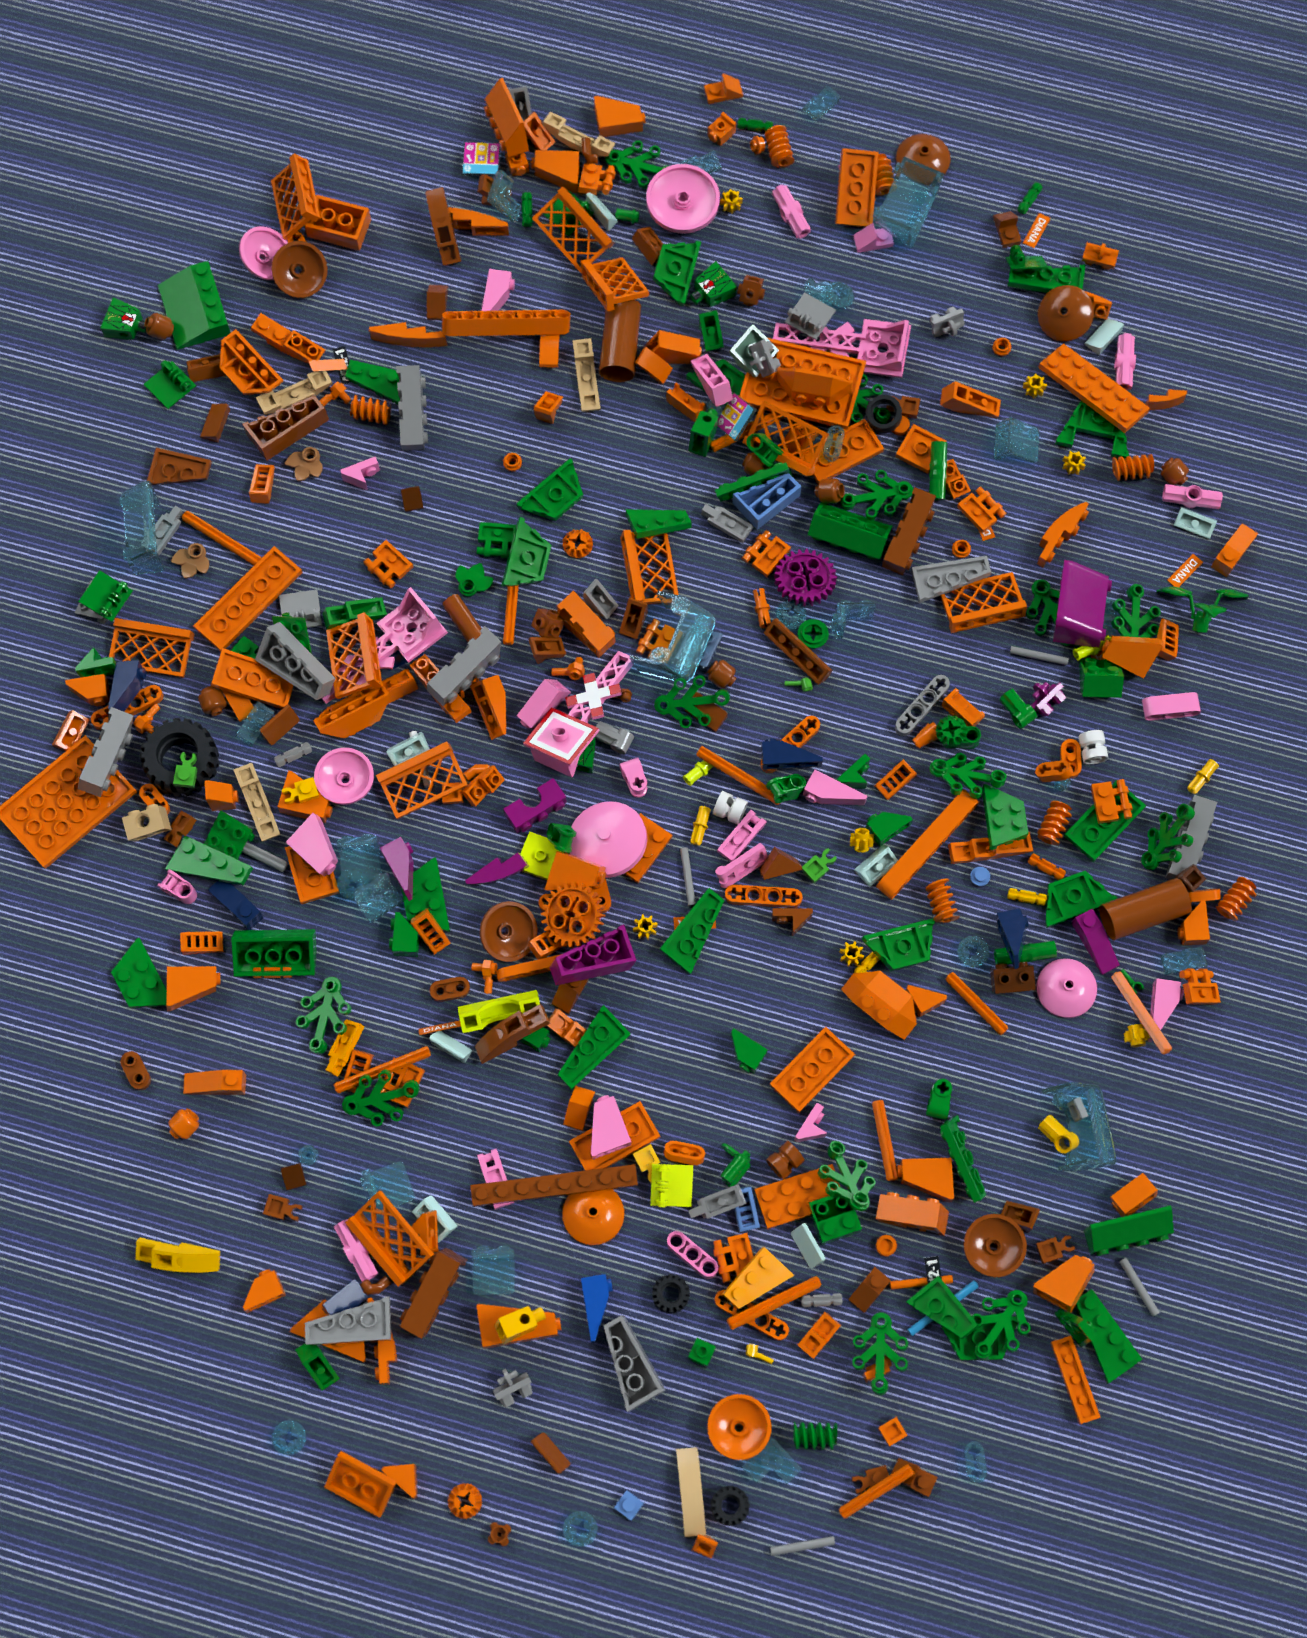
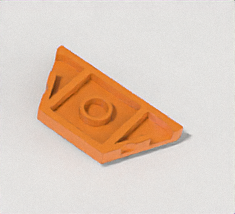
(352, 1349)

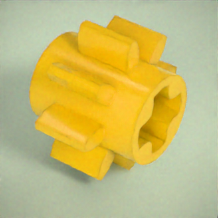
(731, 201)
(1034, 386)
(1073, 462)
(861, 840)
(645, 933)
(850, 959)
(1136, 1035)

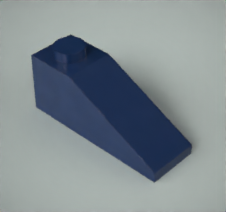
(126, 683)
(786, 756)
(236, 904)
(1012, 930)

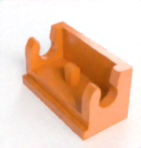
(684, 402)
(960, 707)
(1134, 1195)

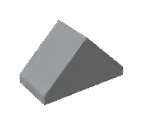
(521, 100)
(599, 599)

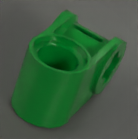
(766, 451)
(966, 744)
(786, 787)
(561, 836)
(938, 1103)

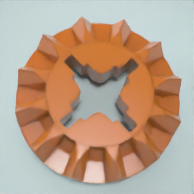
(583, 549)
(466, 1511)

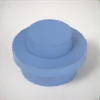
(980, 876)

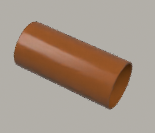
(620, 342)
(1145, 909)

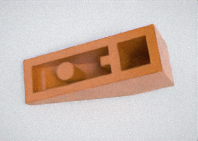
(969, 400)
(1234, 550)
(492, 704)
(215, 1082)

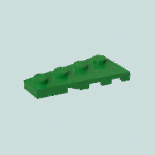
(1047, 278)
(375, 378)
(690, 935)
(595, 1045)
(1111, 1346)

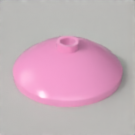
(261, 243)
(343, 764)
(1058, 998)

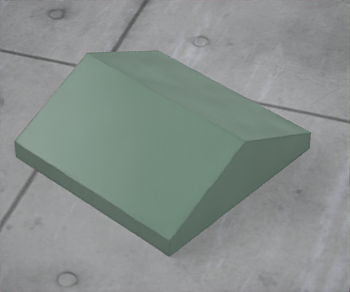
(741, 351)

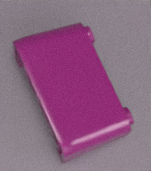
(1081, 606)

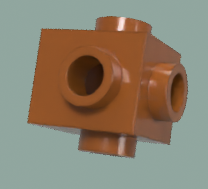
(751, 290)
(547, 623)

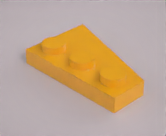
(756, 1278)

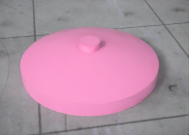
(683, 198)
(610, 837)

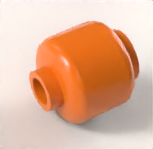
(183, 1124)

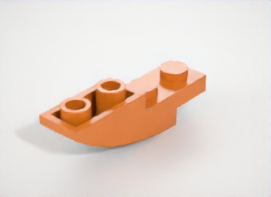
(286, 341)
(1061, 529)
(425, 671)
(386, 1354)

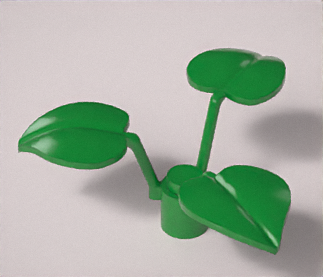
(1202, 618)

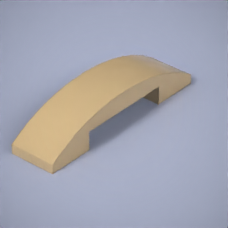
(556, 126)
(586, 375)
(313, 385)
(257, 802)
(691, 1492)

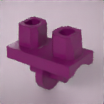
(1053, 692)

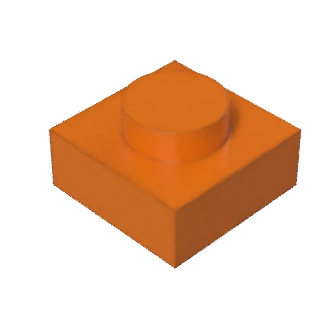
(454, 798)
(892, 1431)

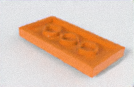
(856, 187)
(857, 447)
(250, 679)
(812, 1069)
(639, 1128)
(790, 1197)

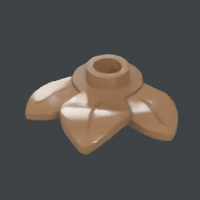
(303, 466)
(190, 563)

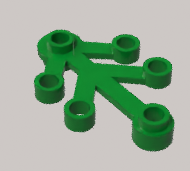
(636, 164)
(864, 403)
(878, 494)
(1050, 607)
(1133, 620)
(689, 701)
(944, 769)
(1153, 856)
(323, 1012)
(377, 1098)
(857, 1199)
(1002, 1320)
(880, 1349)

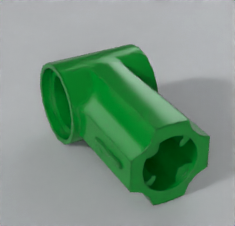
(1021, 713)

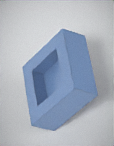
(628, 1505)

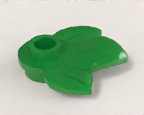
(473, 577)

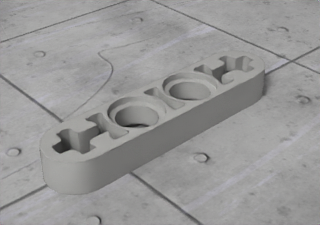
(922, 705)

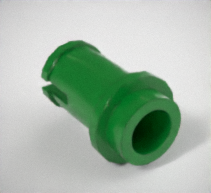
(627, 215)

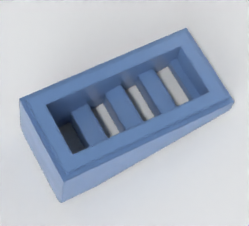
(752, 1225)

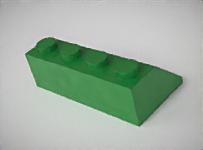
(849, 531)
(274, 949)
(1130, 1230)

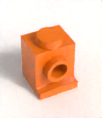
(722, 129)
(517, 164)

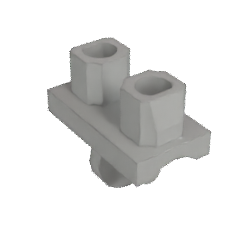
(948, 323)
(763, 358)
(519, 1383)

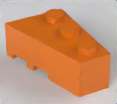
(585, 624)
(912, 1212)

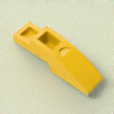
(177, 1258)

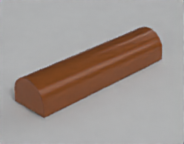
(462, 617)
(798, 651)

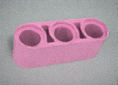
(1171, 706)
(687, 1245)

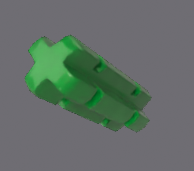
(755, 125)
(1029, 198)
(527, 209)

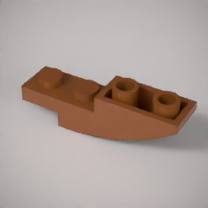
(443, 226)
(507, 1032)

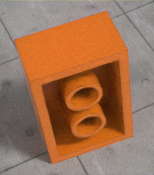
(339, 223)

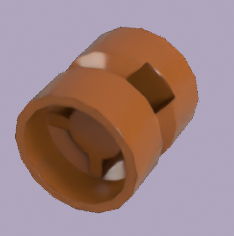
(785, 1160)

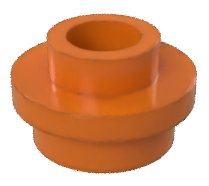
(757, 144)
(1002, 342)
(512, 457)
(961, 544)

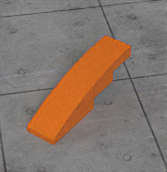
(478, 222)
(413, 337)
(979, 850)

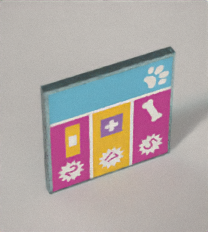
(480, 158)
(735, 417)

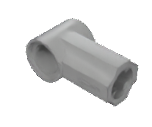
(617, 739)

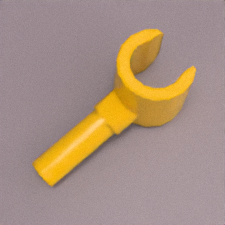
(751, 1351)

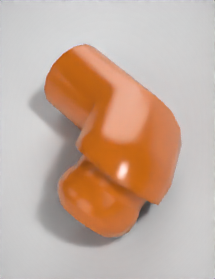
(475, 770)

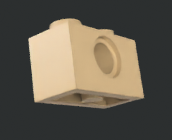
(157, 823)

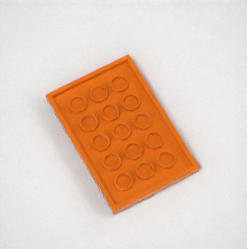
(790, 355)
(51, 810)

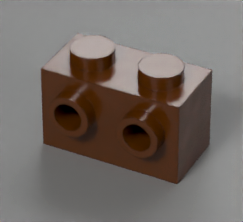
(1007, 979)

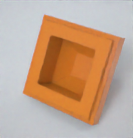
(705, 1545)

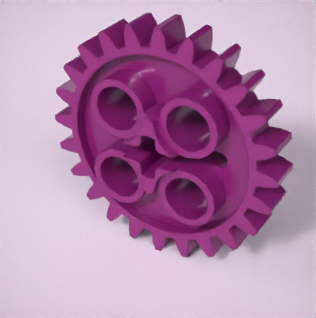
(822, 574)

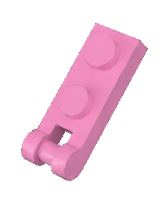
(741, 836)
(741, 866)
(493, 1173)

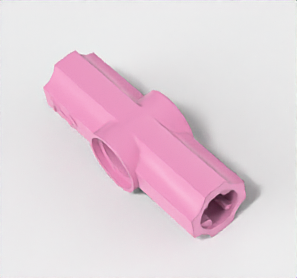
(791, 211)
(1125, 361)
(1181, 494)
(356, 1252)

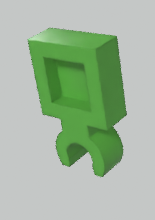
(186, 774)
(816, 867)

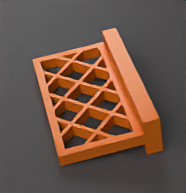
(303, 194)
(586, 221)
(600, 285)
(793, 461)
(633, 566)
(972, 619)
(157, 632)
(367, 649)
(415, 764)
(380, 1247)

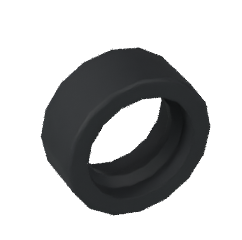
(884, 399)

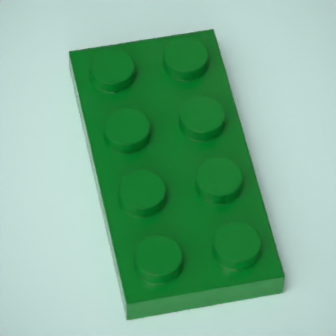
(1095, 838)

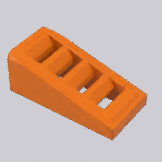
(262, 495)
(1171, 652)
(903, 764)
(424, 935)
(185, 936)
(537, 951)
(357, 1053)

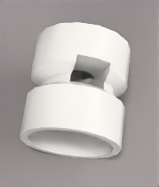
(1093, 747)
(730, 808)

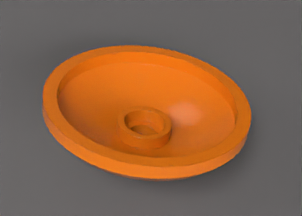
(596, 1228)
(744, 1411)

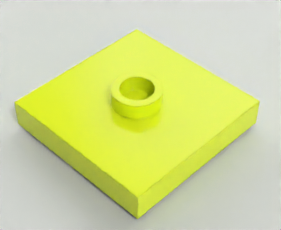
(539, 855)

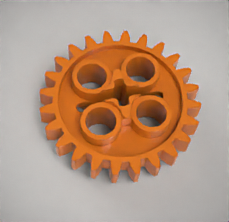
(556, 910)

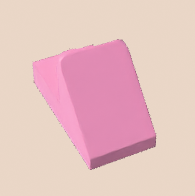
(872, 239)
(356, 473)
(809, 1130)

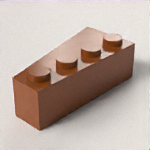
(286, 426)
(909, 532)
(432, 1292)

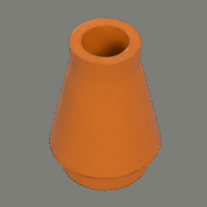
(926, 735)

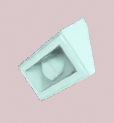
(601, 211)
(1104, 335)
(1195, 522)
(408, 749)
(876, 865)
(450, 1046)
(445, 1224)
(808, 1246)

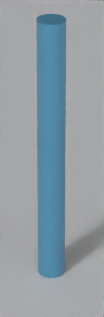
(926, 1320)

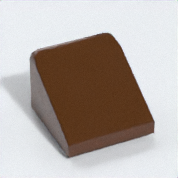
(412, 498)
(1191, 878)
(293, 1176)

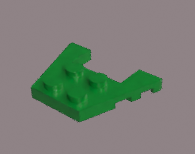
(1089, 421)

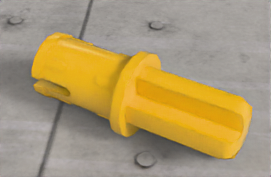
(1202, 776)
(700, 825)

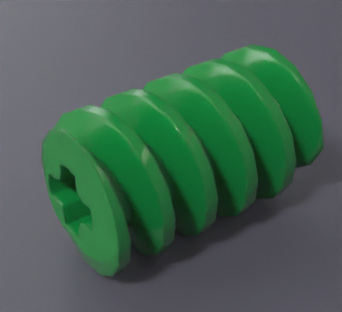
(815, 1435)

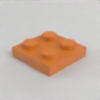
(917, 448)

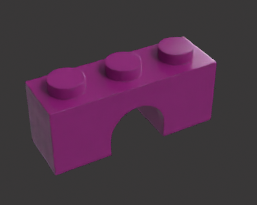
(523, 817)

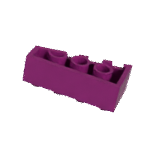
(596, 958)

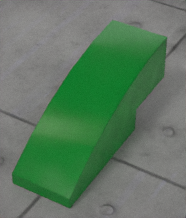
(348, 612)

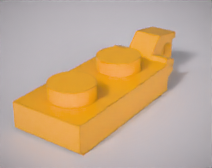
(343, 1047)

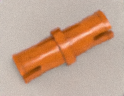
(762, 607)

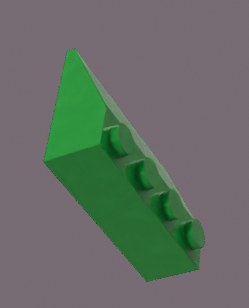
(194, 306)

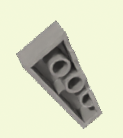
(411, 408)
(293, 662)
(465, 667)
(106, 753)
(1198, 829)
(634, 1370)

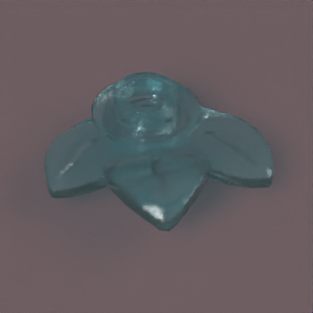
(817, 290)

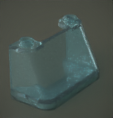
(908, 200)

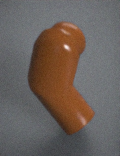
(586, 150)
(626, 695)
(370, 1289)

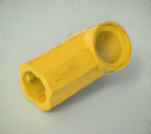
(1057, 1133)

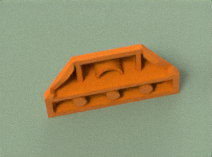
(246, 366)
(813, 386)
(353, 713)
(883, 1001)

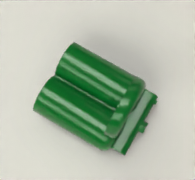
(737, 1167)

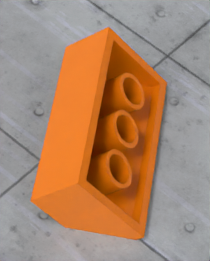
(506, 120)

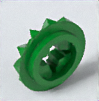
(819, 628)
(946, 737)

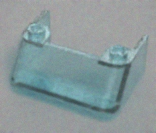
(140, 528)
(686, 645)
(1094, 1132)

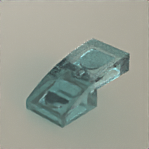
(821, 104)
(706, 162)
(256, 719)
(1188, 958)

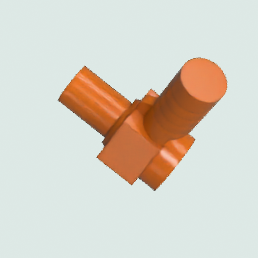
(337, 390)
(574, 670)
(143, 723)
(488, 969)

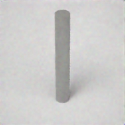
(1039, 655)
(687, 877)
(1139, 1287)
(800, 1546)

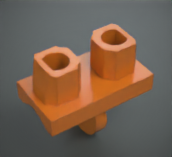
(1100, 255)

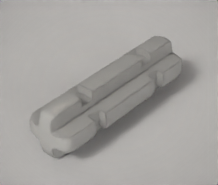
(293, 754)
(821, 1300)

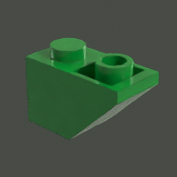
(405, 937)

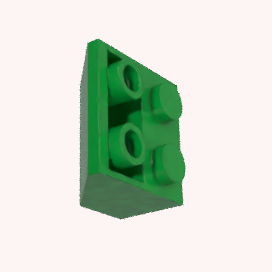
(1100, 678)
(834, 1219)

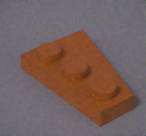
(177, 467)

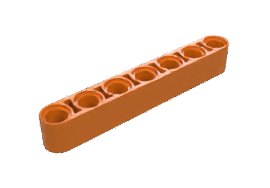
(506, 322)
(927, 844)

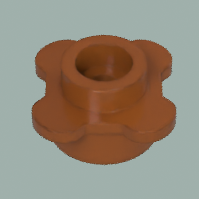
(494, 1538)

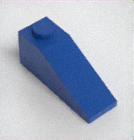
(596, 1297)

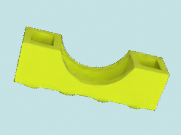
(480, 1014)

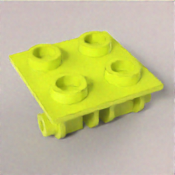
(671, 1185)

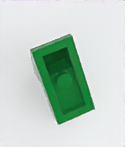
(710, 330)
(94, 665)
(851, 775)

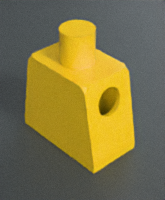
(511, 1328)

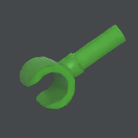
(805, 683)

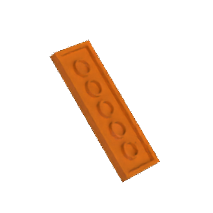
(1094, 388)
(248, 598)

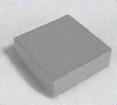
(1077, 1109)

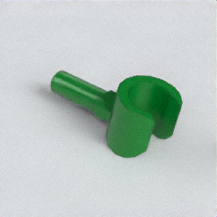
(1132, 982)

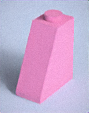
(548, 694)
(314, 845)
(608, 1128)

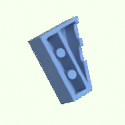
(767, 500)

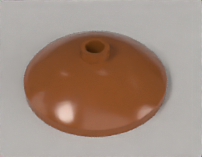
(937, 152)
(312, 267)
(1074, 322)
(519, 927)
(1009, 1241)

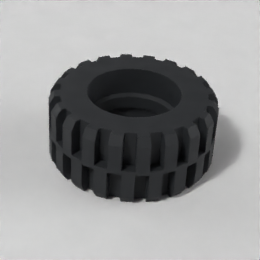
(166, 737)

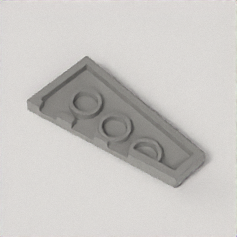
(944, 577)
(357, 1324)

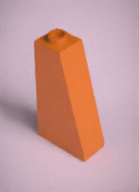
(489, 1315)

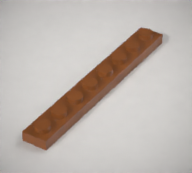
(554, 1185)

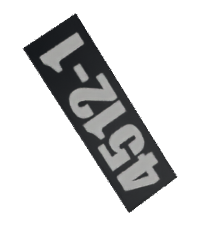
(341, 353)
(932, 1268)

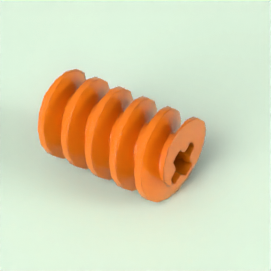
(779, 146)
(884, 175)
(372, 411)
(1133, 466)
(1053, 822)
(1236, 897)
(940, 901)

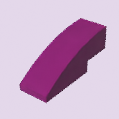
(497, 870)

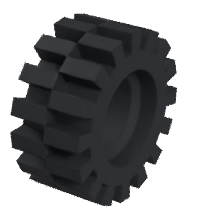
(661, 1284)
(720, 1515)

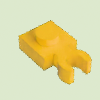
(304, 790)
(645, 1158)

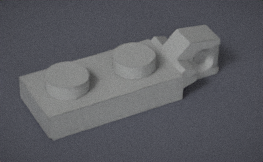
(727, 522)
(166, 527)
(719, 1202)

